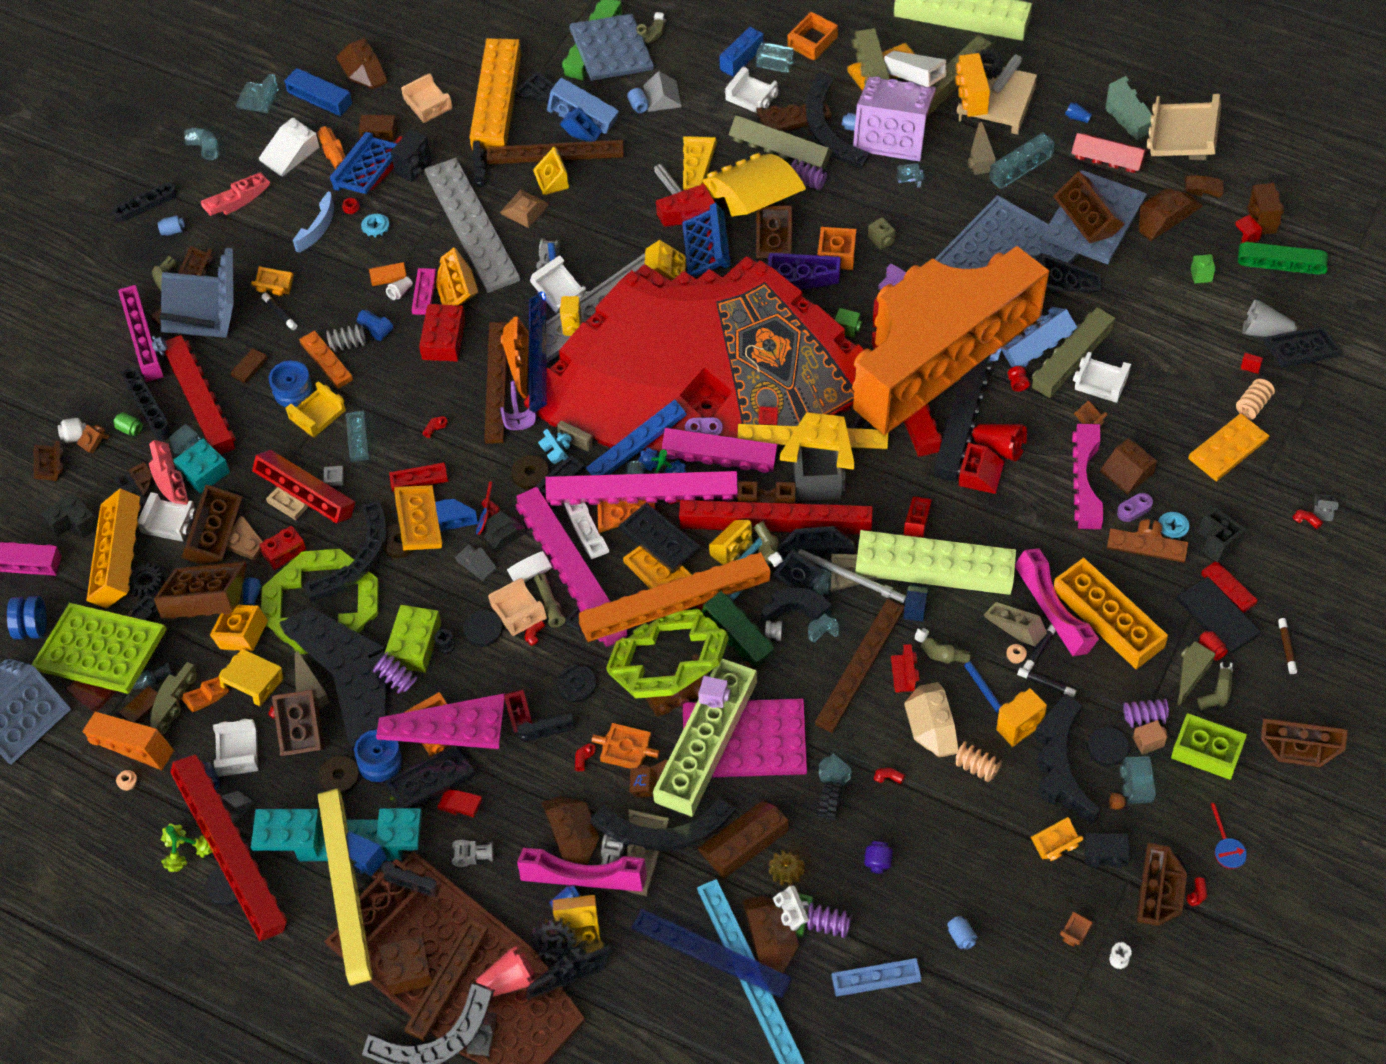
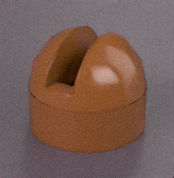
(1117, 801)

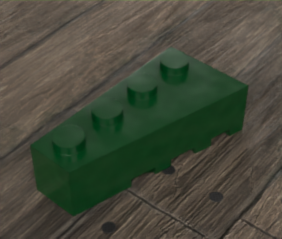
(741, 632)

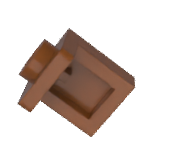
(1089, 415)
(91, 437)
(1076, 929)

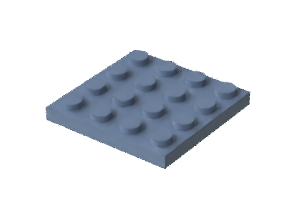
(611, 47)

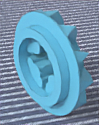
(369, 222)
(1180, 521)

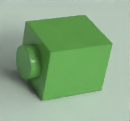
(1202, 268)
(849, 321)

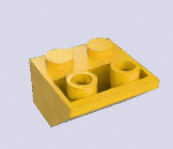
(665, 260)
(732, 541)
(581, 914)

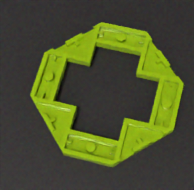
(291, 578)
(632, 676)

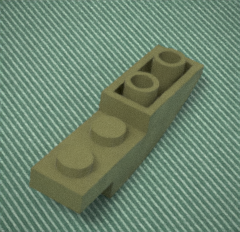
(166, 703)

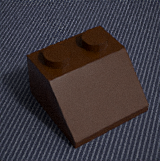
(1129, 466)

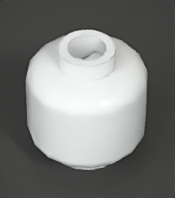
(71, 429)

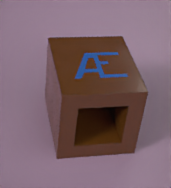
(642, 781)

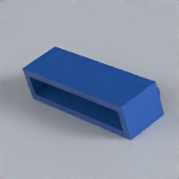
(318, 92)

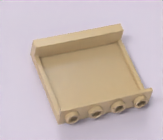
(1011, 102)
(1184, 128)

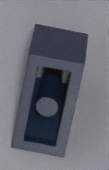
(916, 602)

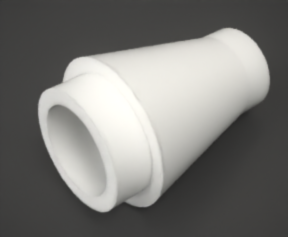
(398, 288)

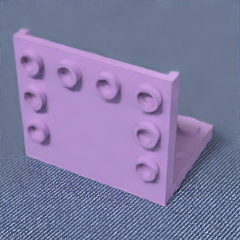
(892, 118)

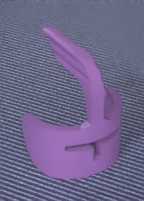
(510, 420)

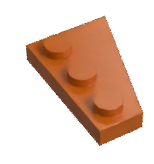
(613, 515)

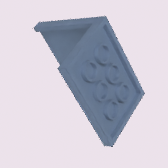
(199, 298)
(26, 708)

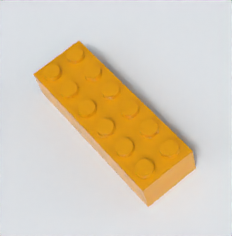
(113, 548)
(1110, 613)

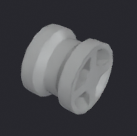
(773, 630)

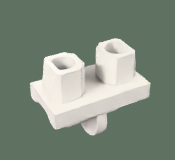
(793, 908)

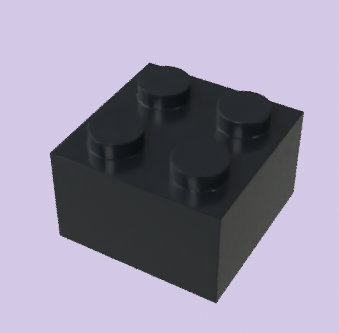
(411, 155)

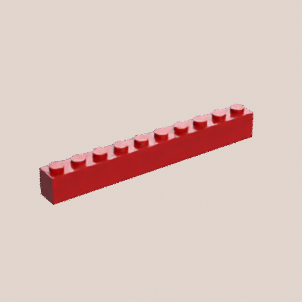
(776, 516)
(228, 847)

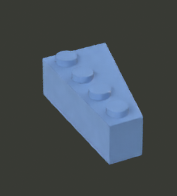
(567, 97)
(1039, 337)

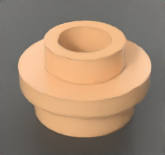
(1016, 658)
(130, 783)

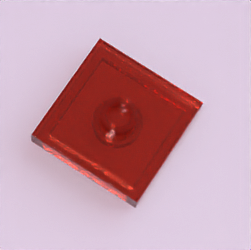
(90, 695)

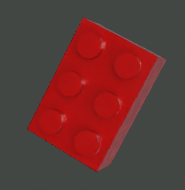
(442, 332)

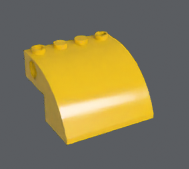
(754, 183)

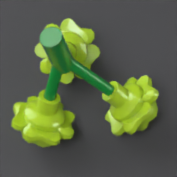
(172, 837)

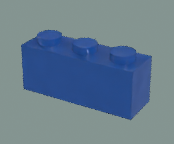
(741, 51)

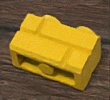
(570, 314)

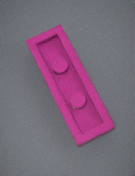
(423, 290)

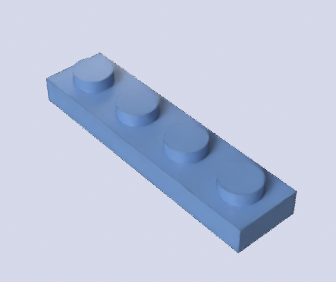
(876, 977)

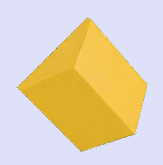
(551, 173)

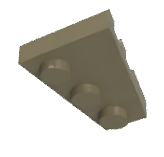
(848, 562)

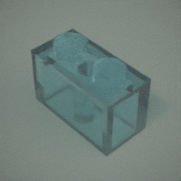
(1138, 780)

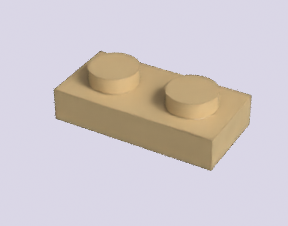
(286, 503)

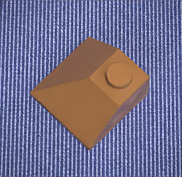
(524, 208)

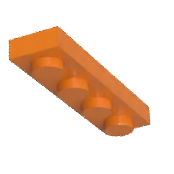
(326, 359)

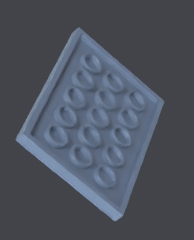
(1122, 199)

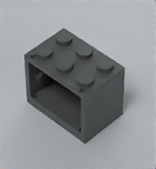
(818, 475)

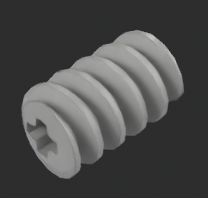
(346, 338)

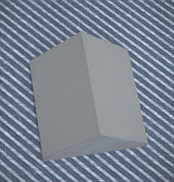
(661, 92)

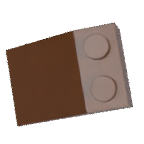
(774, 231)

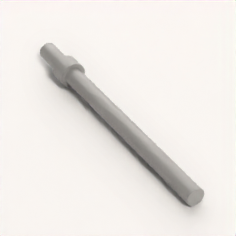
(886, 590)

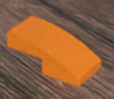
(204, 696)

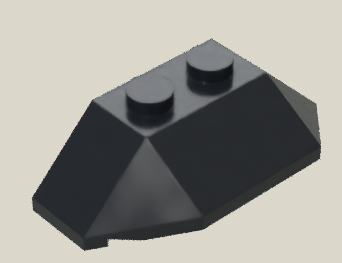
(817, 541)

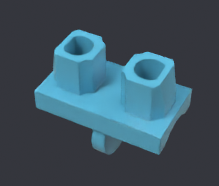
(550, 441)

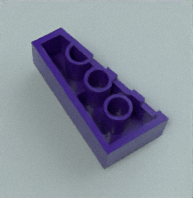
(807, 270)

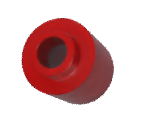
(1213, 643)

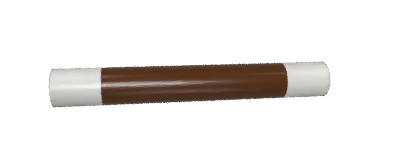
(1287, 646)

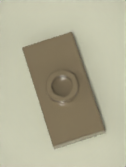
(578, 437)

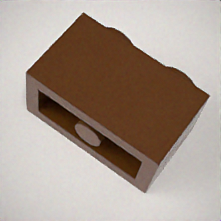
(380, 126)

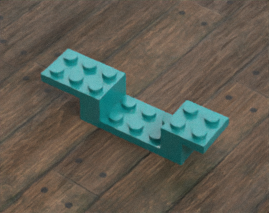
(303, 832)

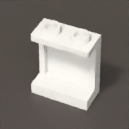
(750, 92)
(555, 283)
(1101, 378)
(166, 518)
(236, 747)

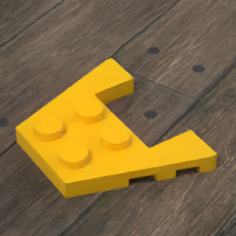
(820, 432)

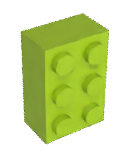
(413, 637)
(1208, 746)

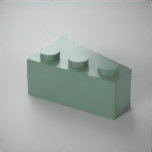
(1127, 109)

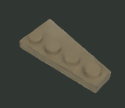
(651, 857)

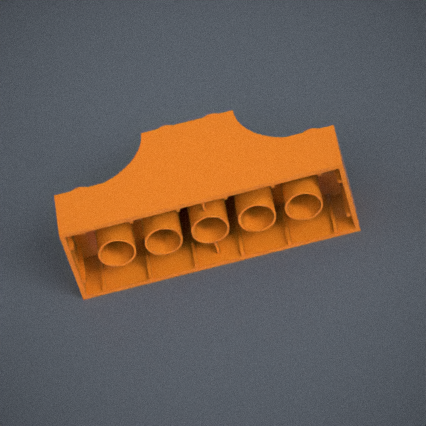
(940, 328)

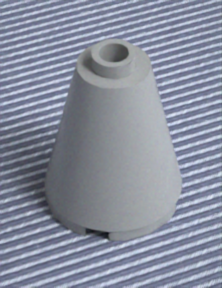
(1266, 321)

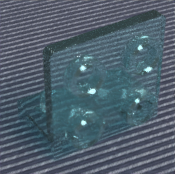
(258, 96)

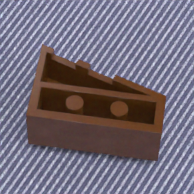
(665, 704)

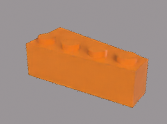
(129, 739)

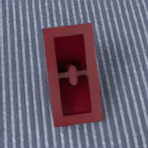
(517, 708)

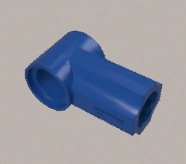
(378, 327)

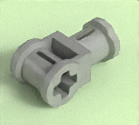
(544, 254)
(611, 850)
(471, 852)

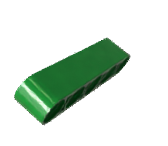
(1283, 258)

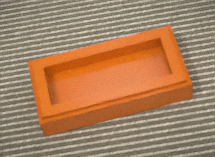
(387, 274)

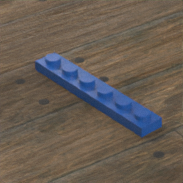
(637, 440)

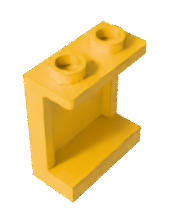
(317, 410)
(252, 676)

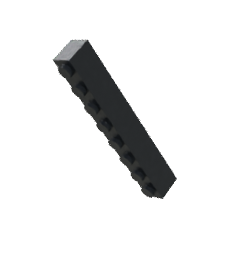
(962, 421)

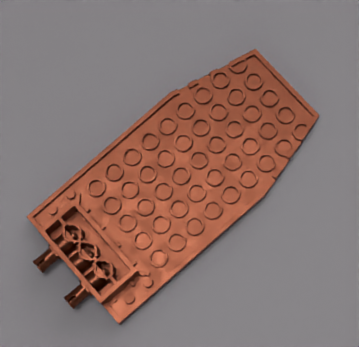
(524, 1028)

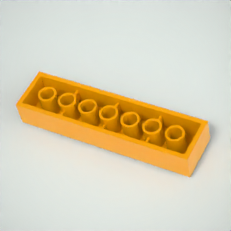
(496, 93)

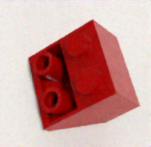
(980, 469)

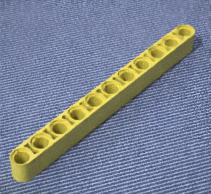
(344, 888)

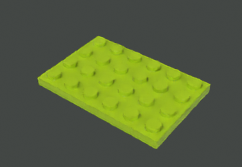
(99, 648)

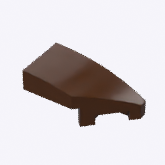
(142, 477)

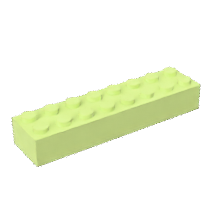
(990, 17)
(936, 562)
(704, 742)

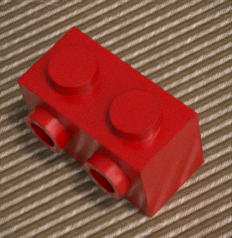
(282, 547)

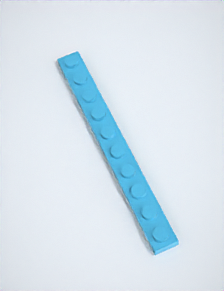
(761, 1001)

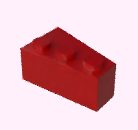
(684, 205)

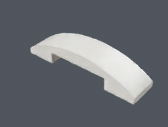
(586, 530)

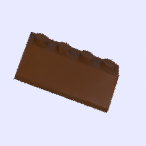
(1088, 209)
(211, 526)
(744, 838)

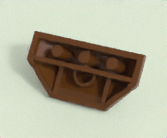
(361, 64)
(1165, 211)
(1302, 741)
(571, 829)
(1161, 886)
(771, 939)

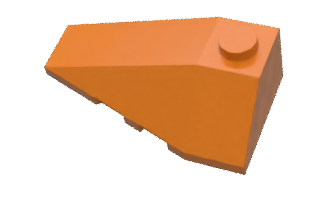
(516, 346)

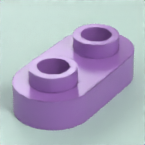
(703, 425)
(1136, 507)

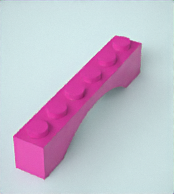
(1089, 507)
(1036, 574)
(542, 867)

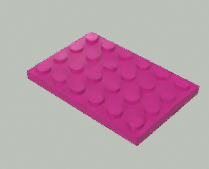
(765, 740)

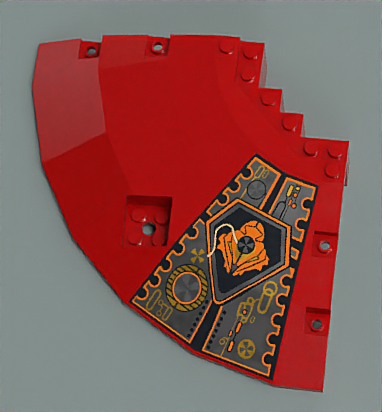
(701, 343)

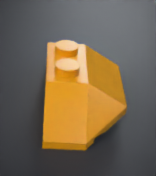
(455, 279)

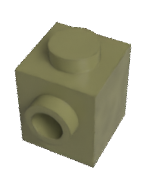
(881, 233)

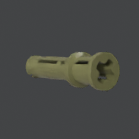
(551, 607)

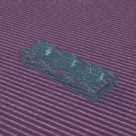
(357, 436)

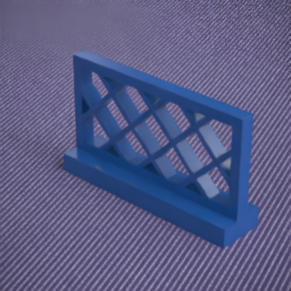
(356, 159)
(717, 237)

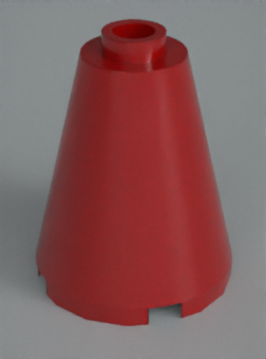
(1002, 438)

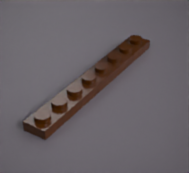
(567, 151)
(495, 385)
(859, 666)

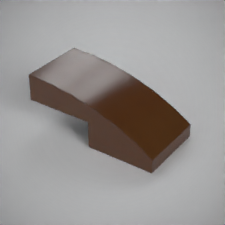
(1202, 184)

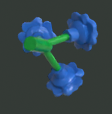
(652, 461)

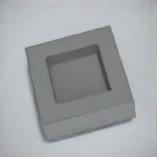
(334, 475)

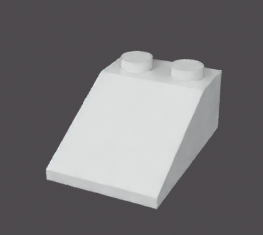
(289, 147)

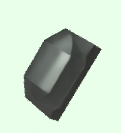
(502, 530)

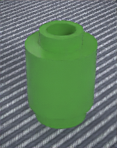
(128, 424)

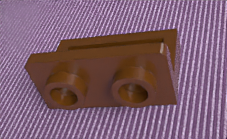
(195, 262)
(47, 461)

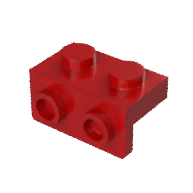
(903, 670)

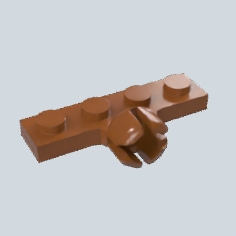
(1147, 542)

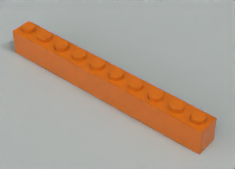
(673, 596)

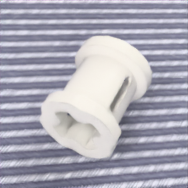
(1118, 956)

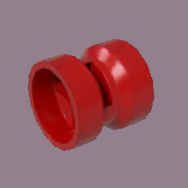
(1018, 378)

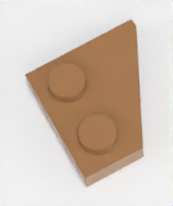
(244, 540)

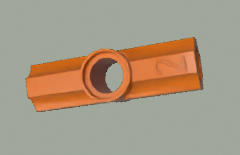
(331, 146)

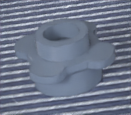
(159, 345)

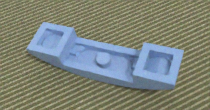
(306, 238)

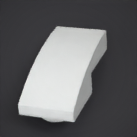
(530, 567)

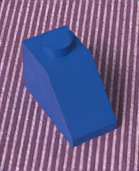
(580, 126)
(454, 514)
(364, 854)

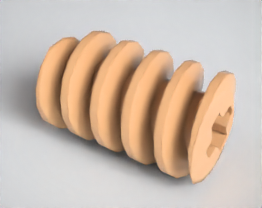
(1255, 398)
(976, 762)

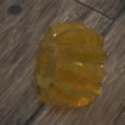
(778, 870)

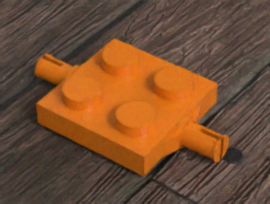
(625, 746)

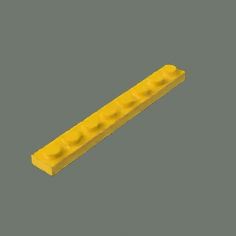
(781, 434)

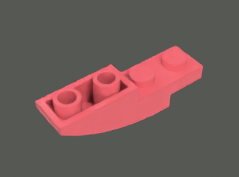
(239, 195)
(164, 473)

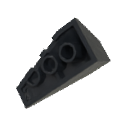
(1068, 277)
(579, 963)

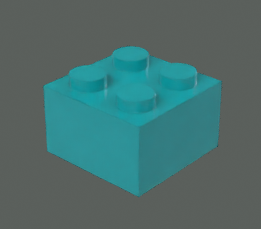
(201, 465)

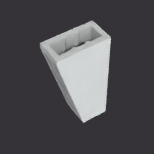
(915, 68)

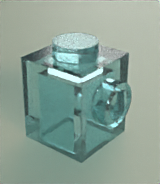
(183, 439)
(834, 770)

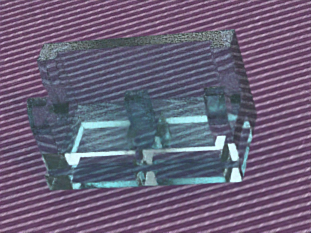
(774, 57)

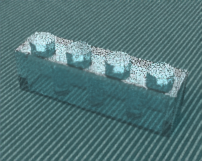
(1021, 160)

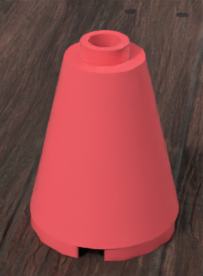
(508, 973)

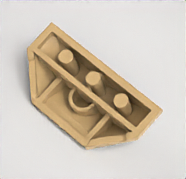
(932, 719)

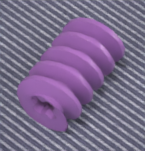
(810, 176)
(394, 673)
(1146, 712)
(828, 920)

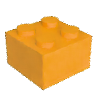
(239, 628)
(1020, 717)

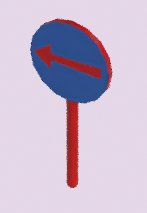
(482, 520)
(1228, 852)

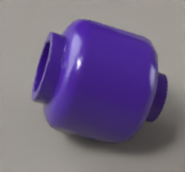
(878, 857)

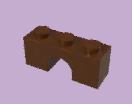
(783, 493)

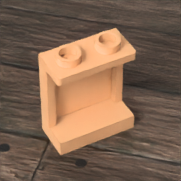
(426, 98)
(516, 607)

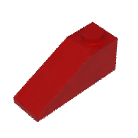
(917, 517)

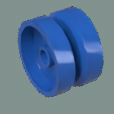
(290, 383)
(26, 617)
(377, 758)

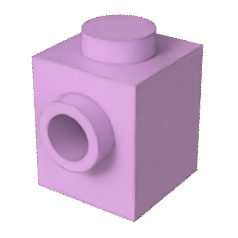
(714, 692)

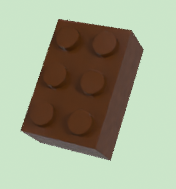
(298, 722)

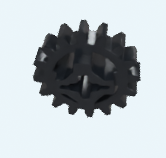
(553, 938)

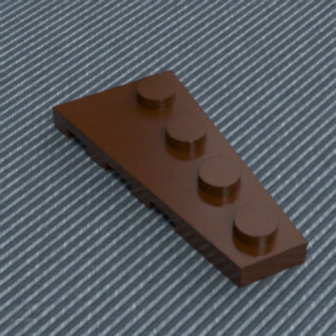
(787, 117)

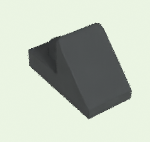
(1324, 506)
(476, 562)
(236, 804)
(482, 1041)

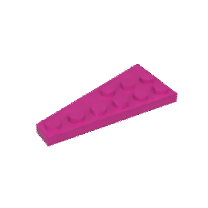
(458, 724)

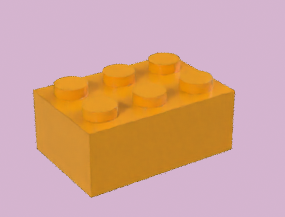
(972, 85)

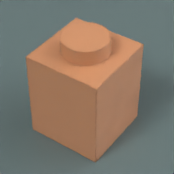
(1150, 737)

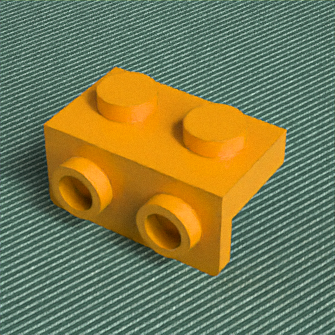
(273, 280)
(1056, 839)

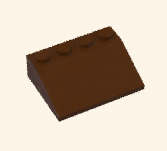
(201, 590)

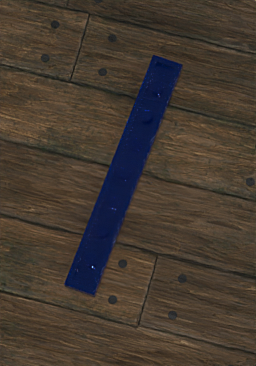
(537, 352)
(712, 953)

